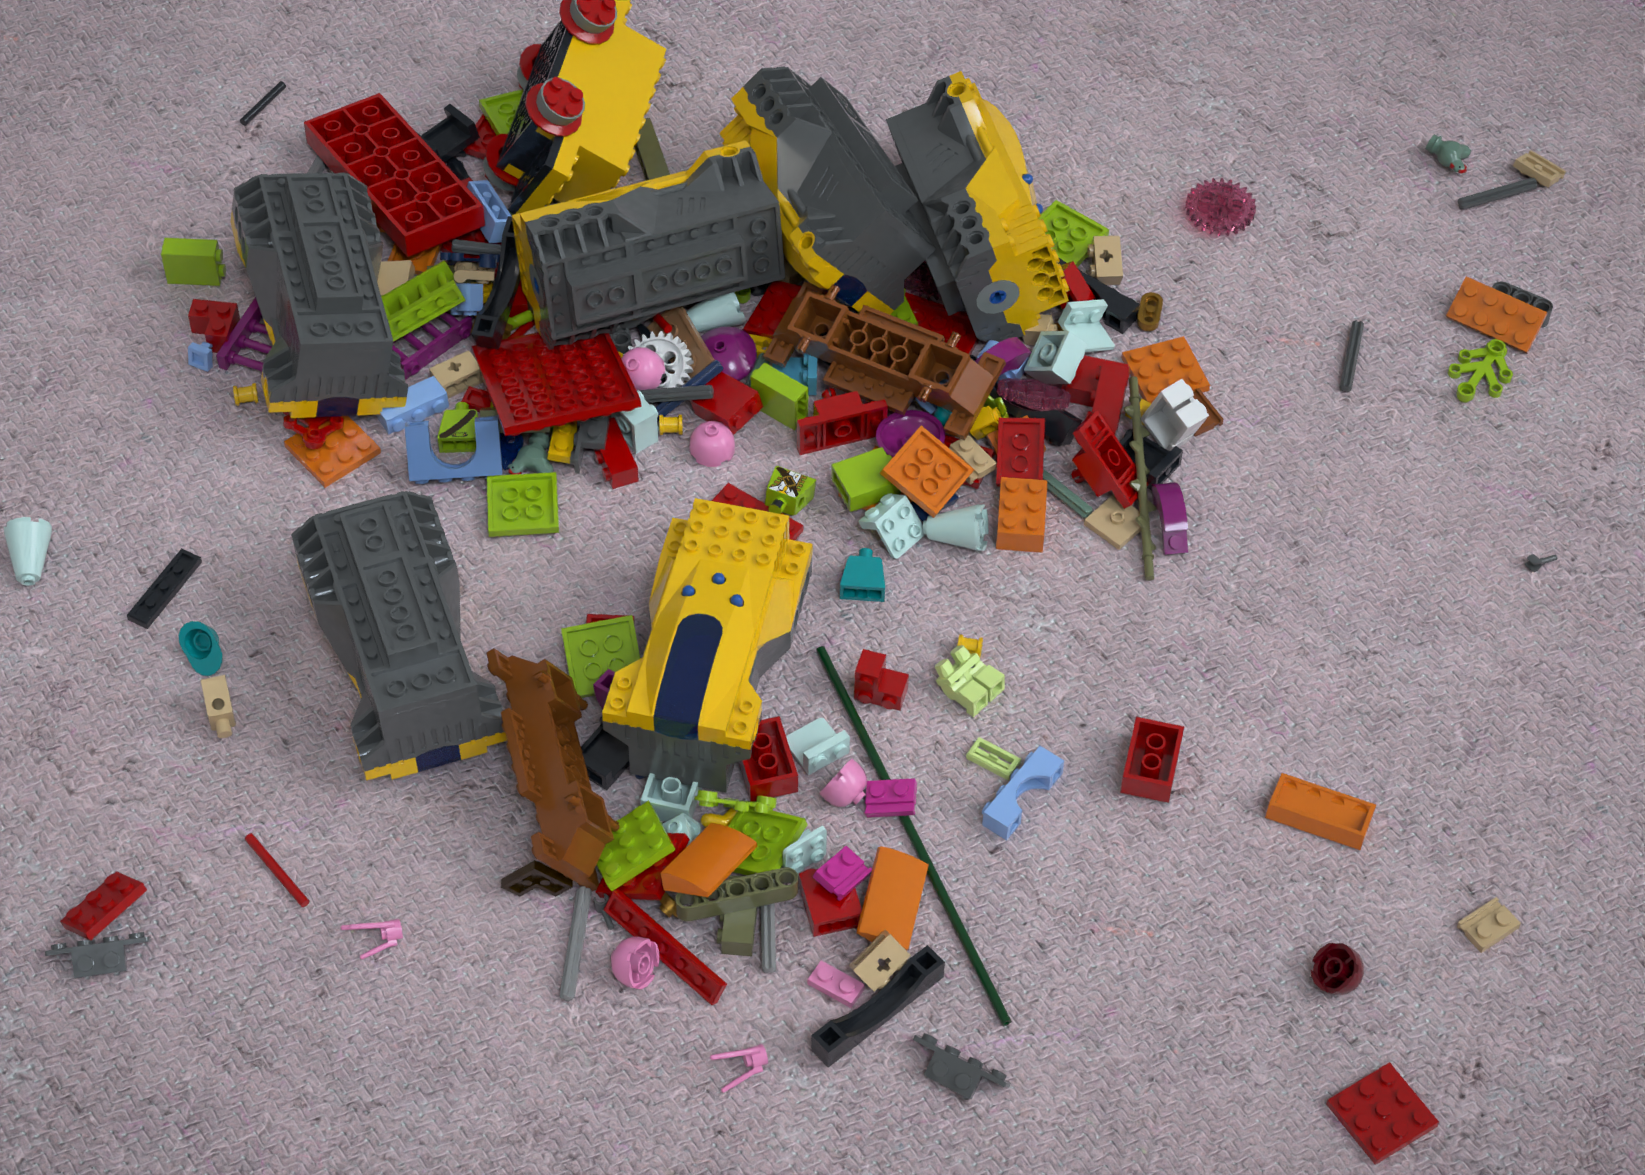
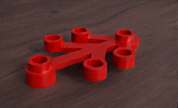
(313, 437)

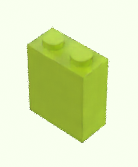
(193, 261)
(780, 395)
(860, 479)

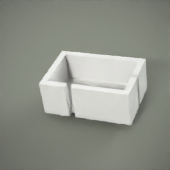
(1174, 415)

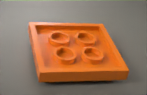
(1163, 365)
(338, 456)
(927, 471)

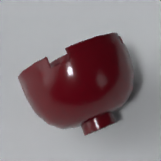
(1337, 969)

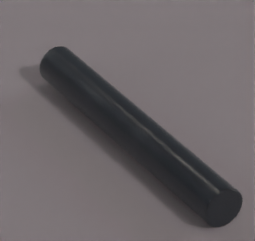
(253, 112)

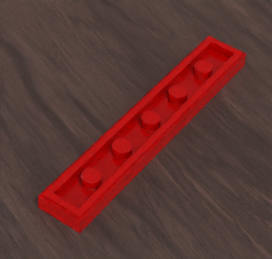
(671, 951)

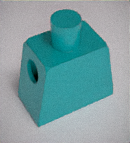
(863, 578)

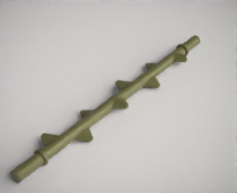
(1140, 484)

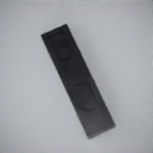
(164, 588)

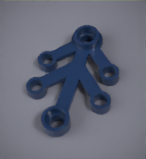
(484, 260)

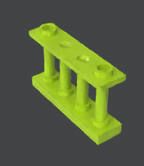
(421, 299)

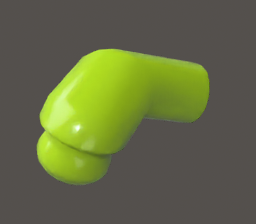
(520, 319)

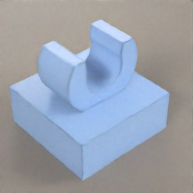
(200, 356)

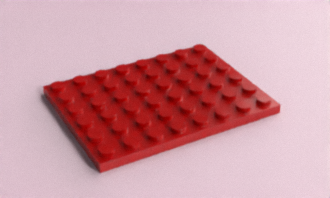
(554, 386)

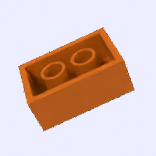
(1021, 514)

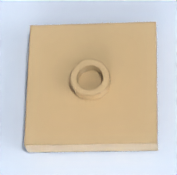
(1114, 522)

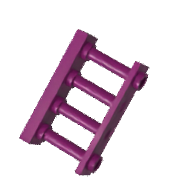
(240, 340)
(442, 342)

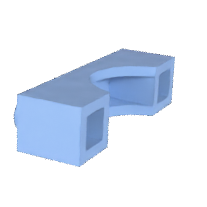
(1038, 772)

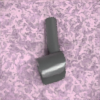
(1535, 563)
(599, 907)

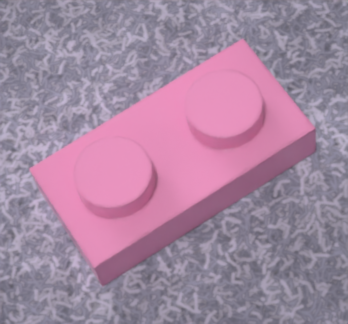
(836, 984)

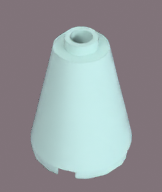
(716, 313)
(959, 527)
(27, 547)

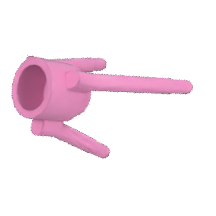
(389, 930)
(752, 1056)

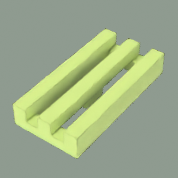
(992, 762)

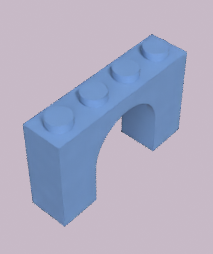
(426, 466)

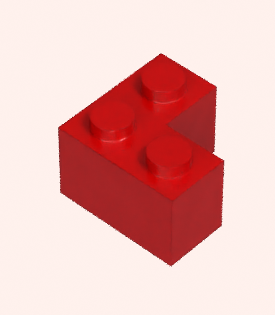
(1077, 285)
(214, 320)
(877, 684)

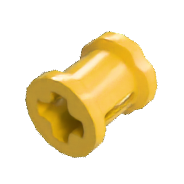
(245, 394)
(670, 424)
(971, 644)

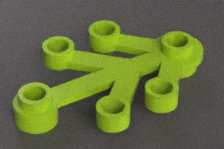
(1493, 351)
(710, 799)

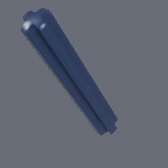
(699, 379)

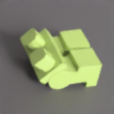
(969, 680)

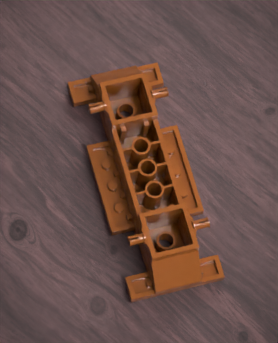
(885, 357)
(552, 766)

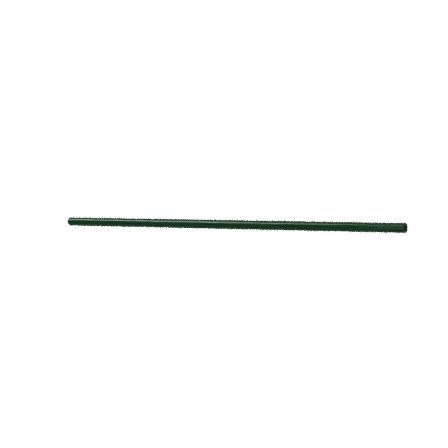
(917, 843)

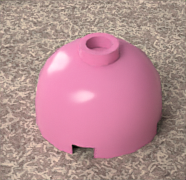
(644, 367)
(712, 443)
(846, 785)
(634, 961)

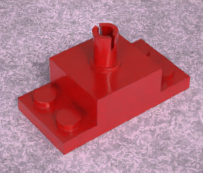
(839, 422)
(1103, 461)

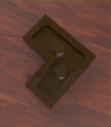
(536, 876)

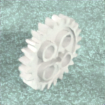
(667, 348)

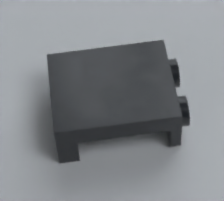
(451, 134)
(1157, 459)
(605, 757)

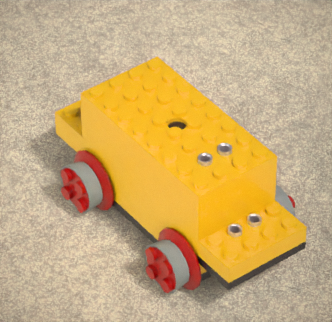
(577, 107)

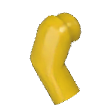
(724, 819)

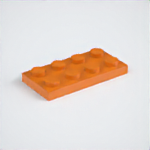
(1496, 314)

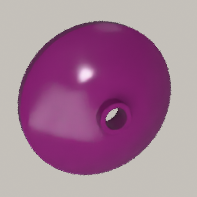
(738, 350)
(897, 429)

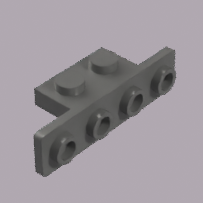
(591, 435)
(99, 958)
(955, 1071)

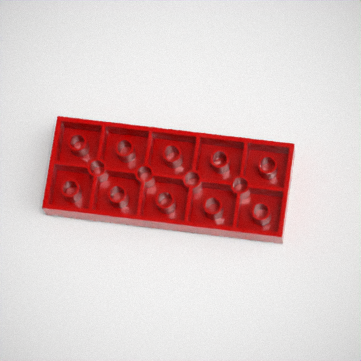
(407, 182)

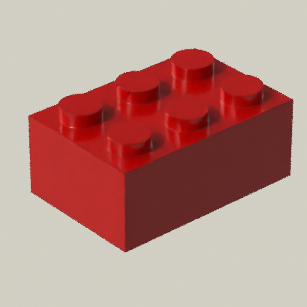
(1152, 759)
(771, 765)

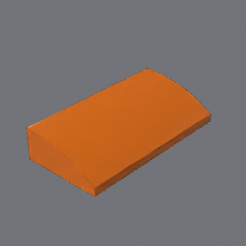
(1320, 811)
(707, 861)
(892, 896)

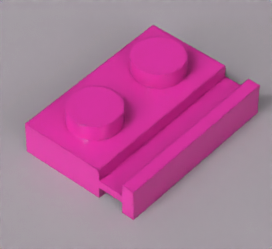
(890, 797)
(842, 873)

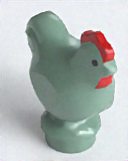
(1449, 153)
(532, 456)

